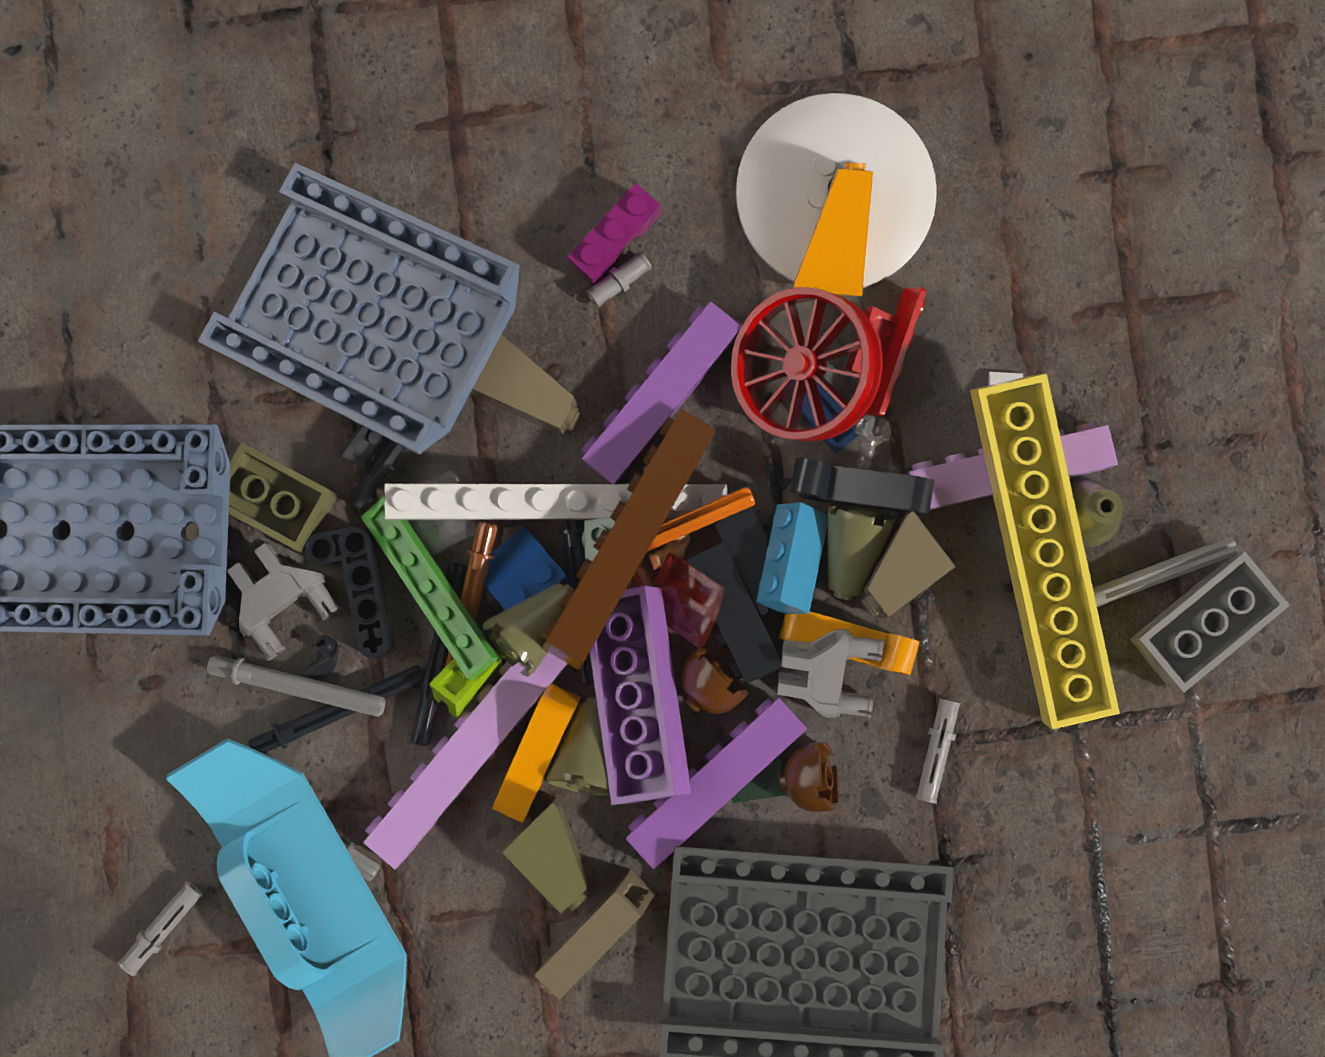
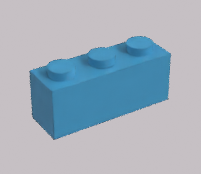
(792, 558)

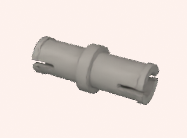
(619, 279)

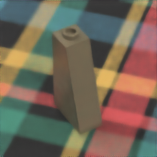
(595, 935)

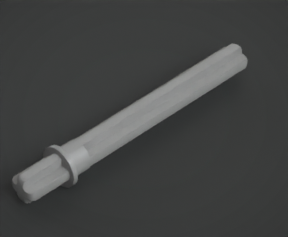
(1165, 571)
(295, 685)

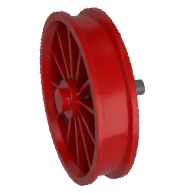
(806, 364)

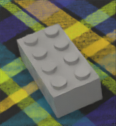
(1209, 622)

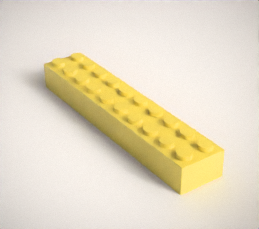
(1045, 551)

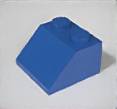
(521, 570)

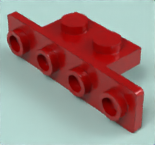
(895, 337)

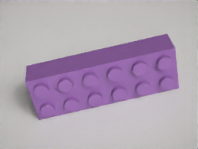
(639, 701)

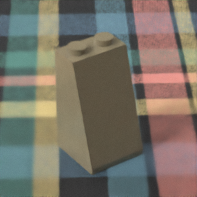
(525, 390)

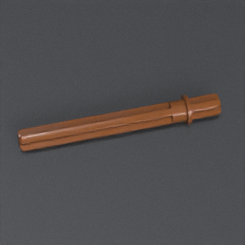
(477, 570)

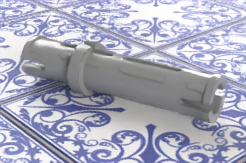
(946, 710)
(151, 939)

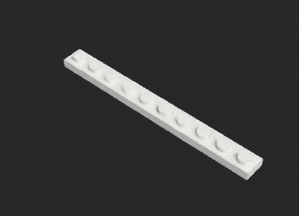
(525, 501)

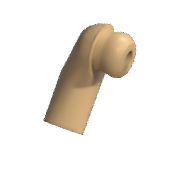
(677, 546)

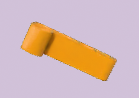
(897, 653)
(536, 752)

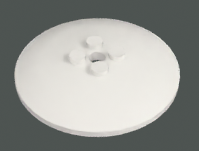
(796, 158)

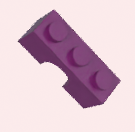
(605, 242)

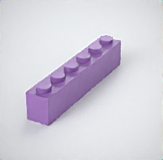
(661, 394)
(716, 782)

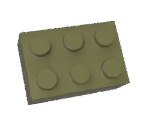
(276, 498)

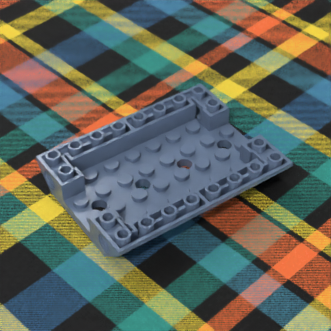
(98, 483)

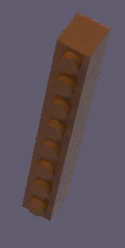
(628, 540)

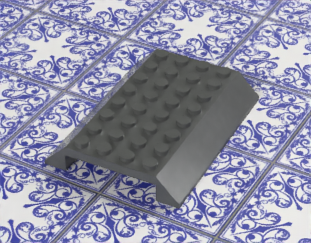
(803, 956)

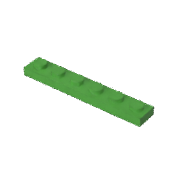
(431, 591)

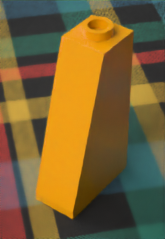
(839, 239)

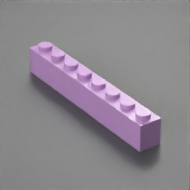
(458, 759)

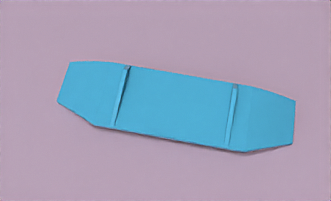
(300, 894)

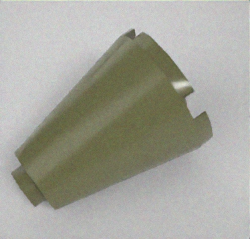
(1097, 511)
(854, 548)
(520, 628)
(581, 754)

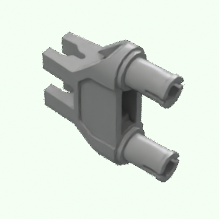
(275, 593)
(819, 672)

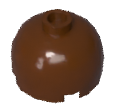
(710, 684)
(811, 779)

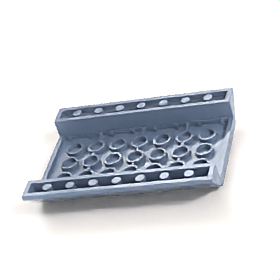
(369, 311)

